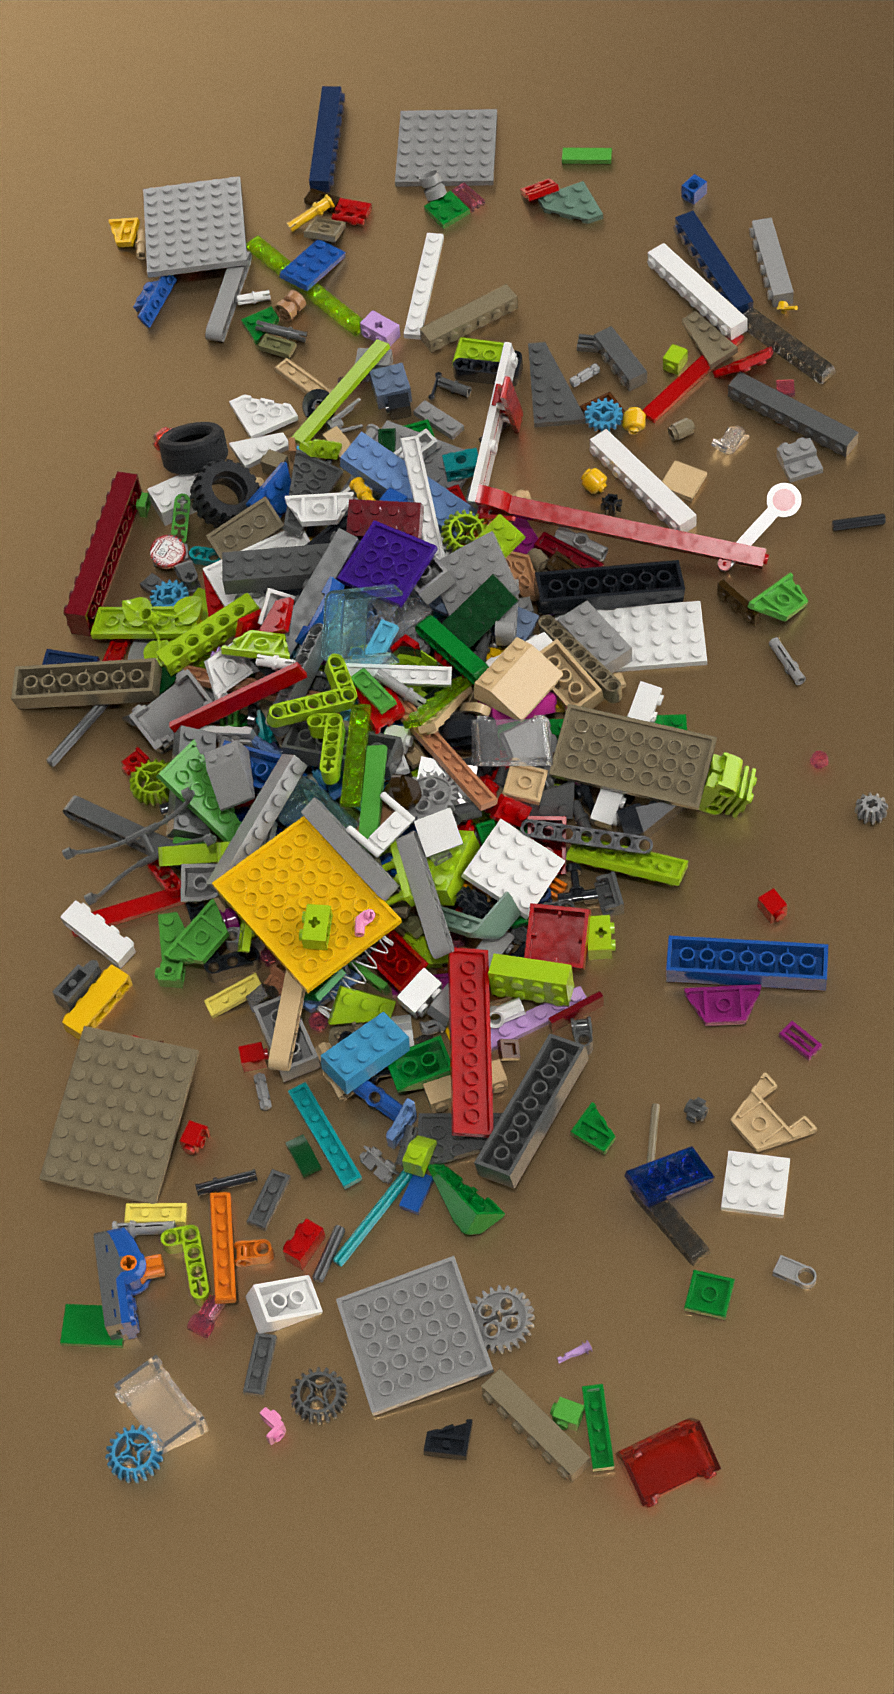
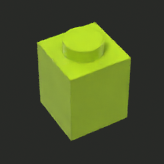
(675, 359)

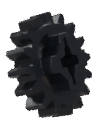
(472, 902)

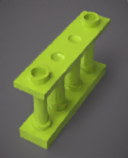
(401, 878)

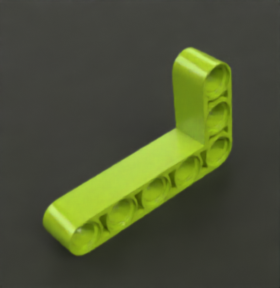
(318, 700)

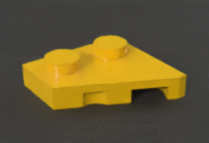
(124, 231)

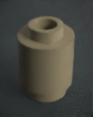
(681, 429)
(538, 560)

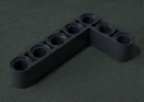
(223, 962)

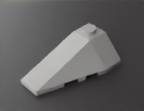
(194, 882)

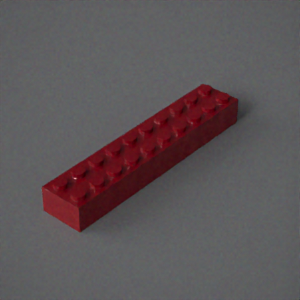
(103, 553)

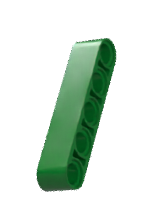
(451, 648)

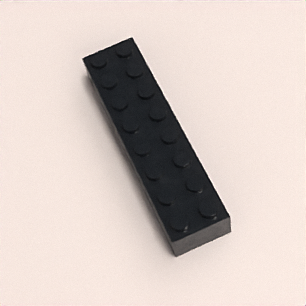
(609, 586)

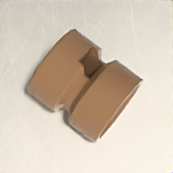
(290, 305)

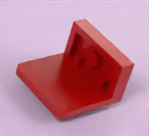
(509, 810)

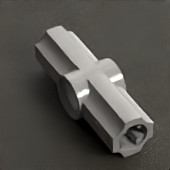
(582, 542)

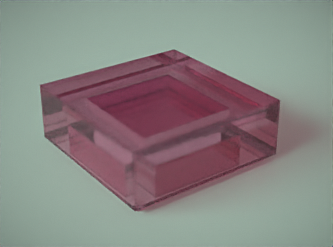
(786, 387)

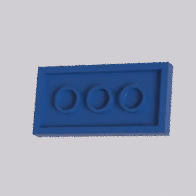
(312, 265)

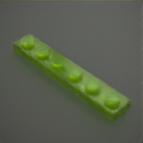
(436, 703)
(355, 756)

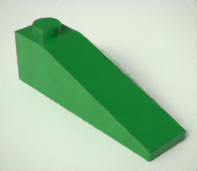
(465, 1206)

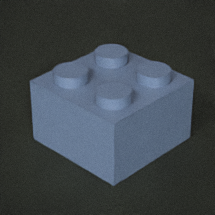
(388, 382)

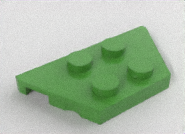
(780, 600)
(200, 937)

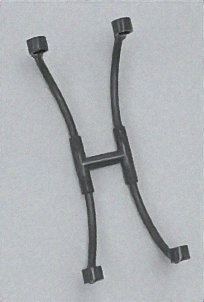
(209, 839)

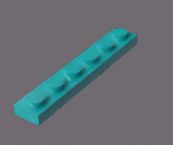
(325, 1135)

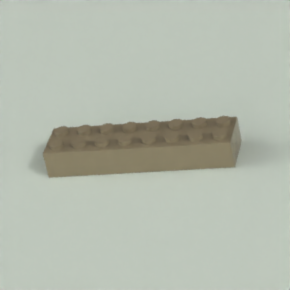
(86, 683)

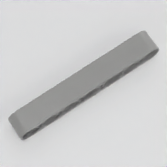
(226, 301)
(350, 849)
(425, 895)

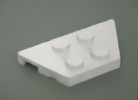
(319, 508)

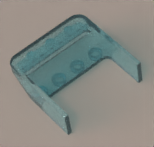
(347, 624)

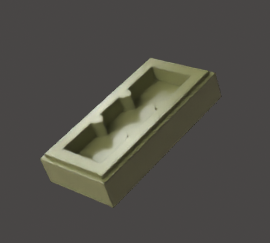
(411, 925)

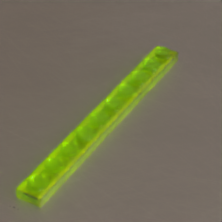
(316, 294)

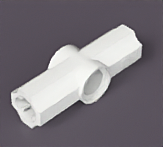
(507, 1012)

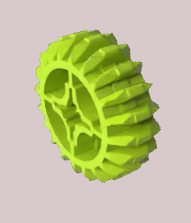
(457, 521)
(154, 789)

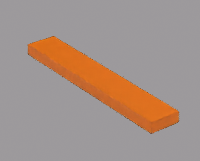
(222, 1248)

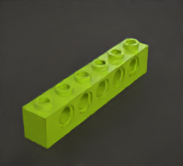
(205, 635)

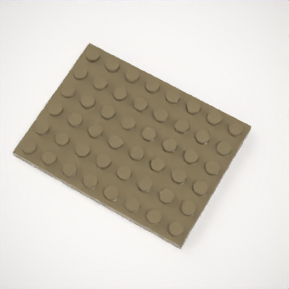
(119, 1115)

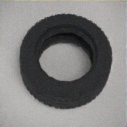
(192, 447)

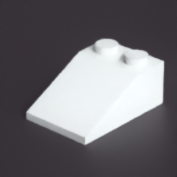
(283, 1303)

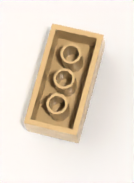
(576, 685)

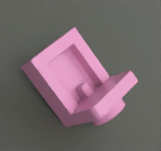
(274, 1421)

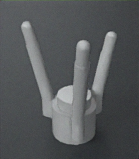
(336, 421)

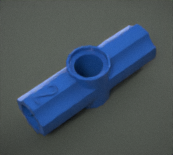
(386, 1105)

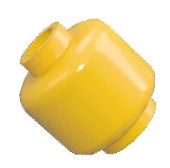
(634, 420)
(594, 481)

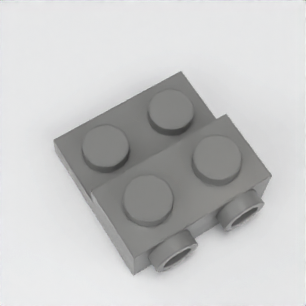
(799, 459)

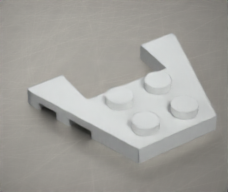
(226, 672)

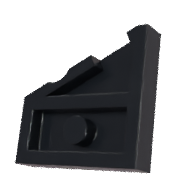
(583, 793)
(449, 1441)

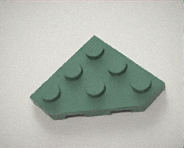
(571, 203)

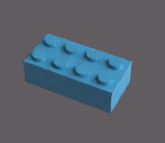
(365, 1052)

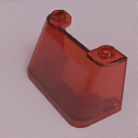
(668, 1460)

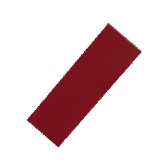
(576, 1011)

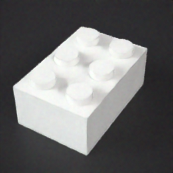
(164, 493)

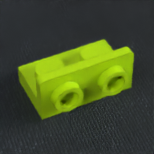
(321, 448)

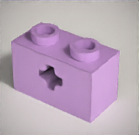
(379, 327)

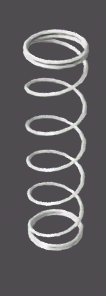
(326, 1013)

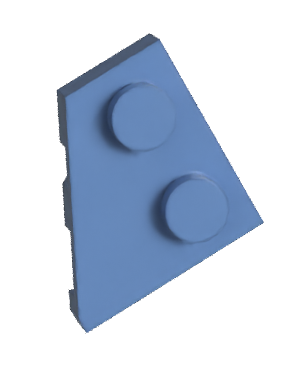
(406, 1116)

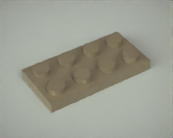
(246, 528)

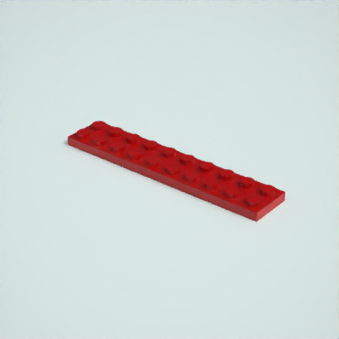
(470, 1043)

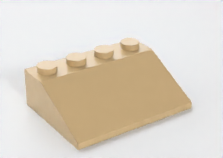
(517, 680)

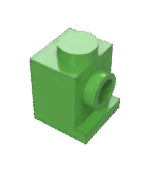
(171, 975)

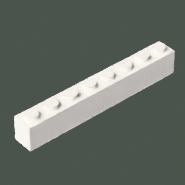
(697, 291)
(642, 482)
(609, 801)

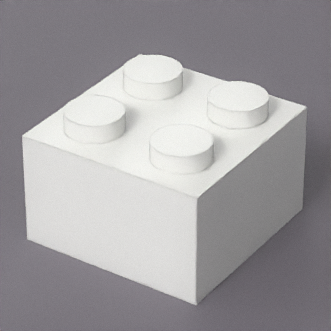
(420, 993)

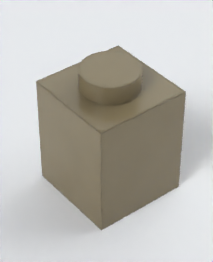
(271, 461)

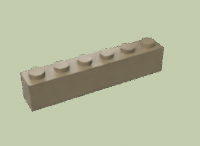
(468, 318)
(535, 1425)

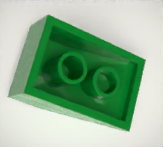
(421, 1065)

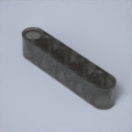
(676, 1230)

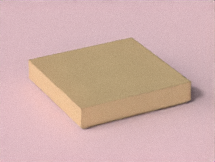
(684, 480)
(525, 783)

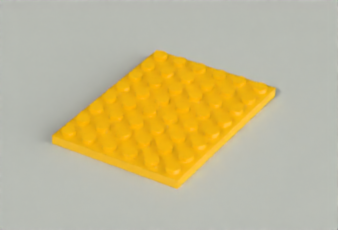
(281, 879)

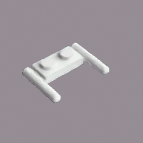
(388, 831)

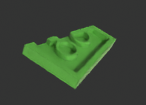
(170, 928)

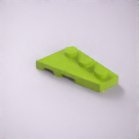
(358, 1006)

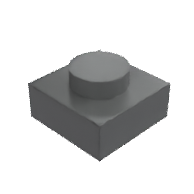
(150, 582)

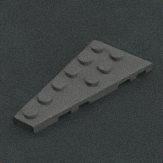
(309, 477)
(449, 1147)

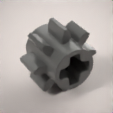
(696, 1110)

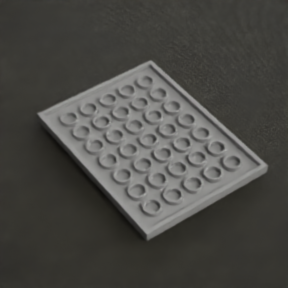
(194, 227)

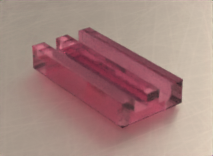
(465, 197)

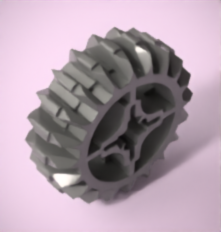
(307, 1407)

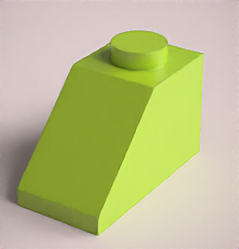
(418, 1155)

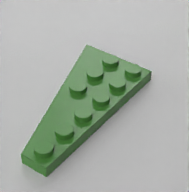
(190, 771)

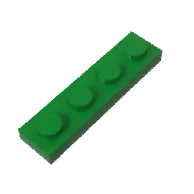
(598, 1427)

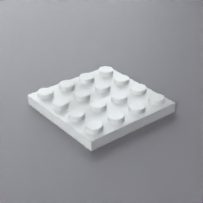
(513, 865)

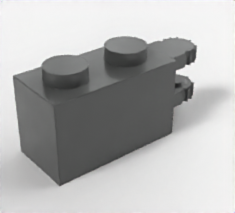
(76, 984)

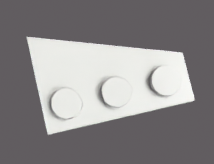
(251, 450)

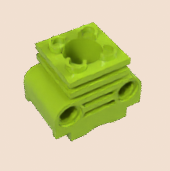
(727, 786)

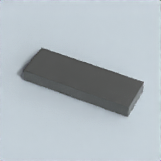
(268, 1200)
(260, 1365)

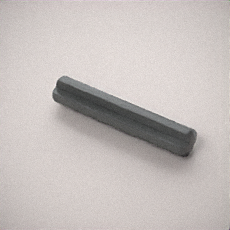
(328, 1253)

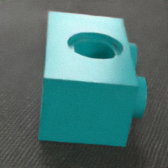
(454, 469)

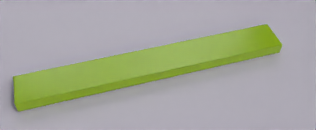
(341, 391)

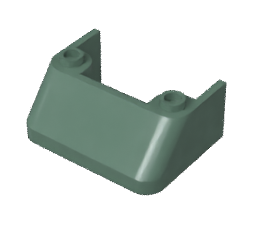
(492, 926)

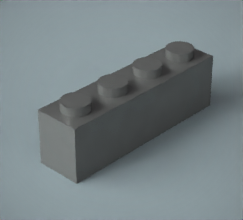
(620, 358)

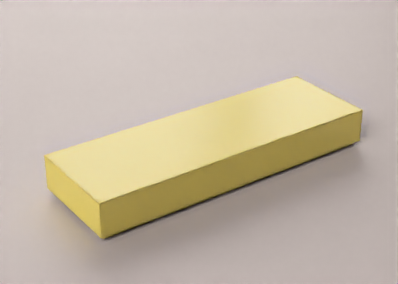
(232, 996)
(156, 1212)

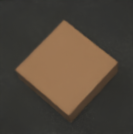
(292, 448)

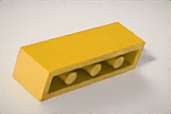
(97, 1001)

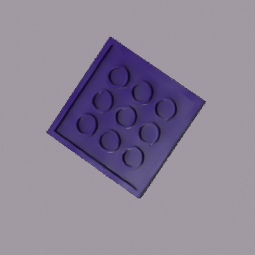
(387, 558)

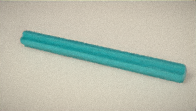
(372, 1218)

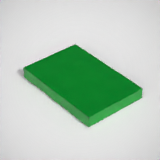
(86, 1328)

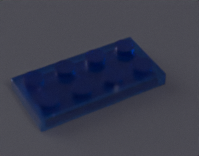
(669, 1176)

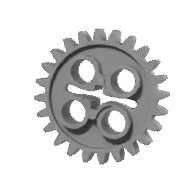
(437, 795)
(496, 1301)

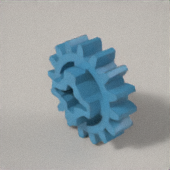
(603, 415)
(168, 593)

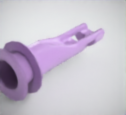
(584, 1348)

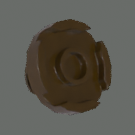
(403, 790)

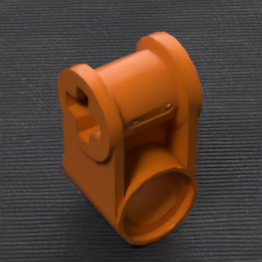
(249, 1252)

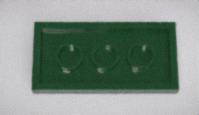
(480, 611)

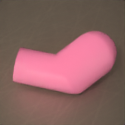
(362, 920)

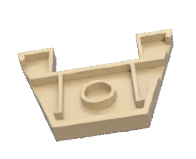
(761, 1125)

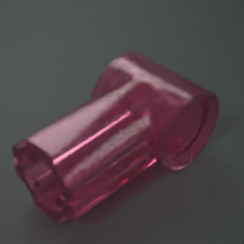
(204, 1321)

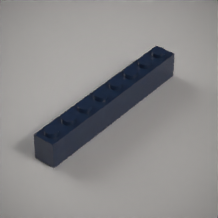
(326, 138)
(711, 261)

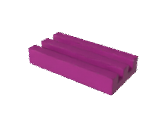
(812, 1051)

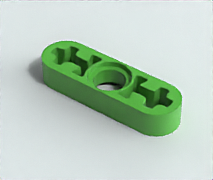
(186, 506)

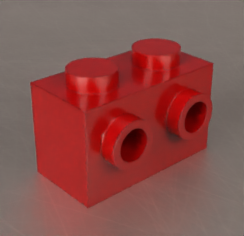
(303, 1244)

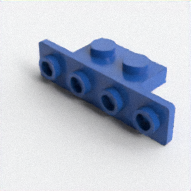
(153, 298)

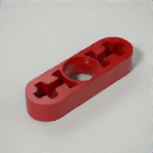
(165, 883)

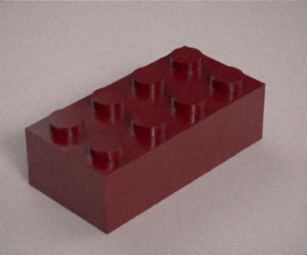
(395, 514)

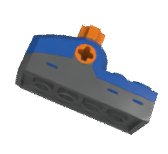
(122, 1275)

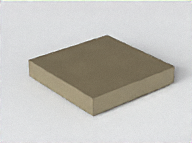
(324, 229)

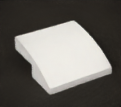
(438, 832)

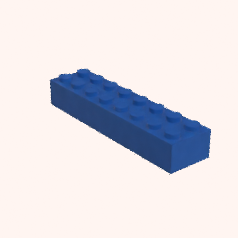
(747, 962)

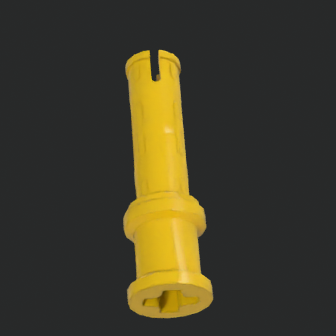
(316, 209)
(362, 491)

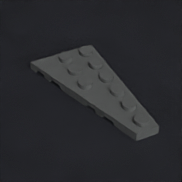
(551, 395)

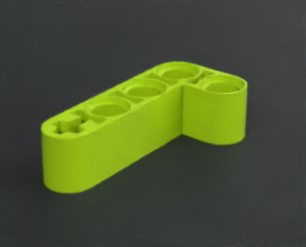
(332, 731)
(191, 853)
(193, 1265)

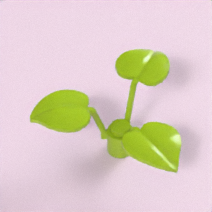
(140, 611)

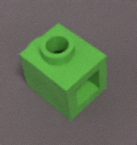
(567, 1414)

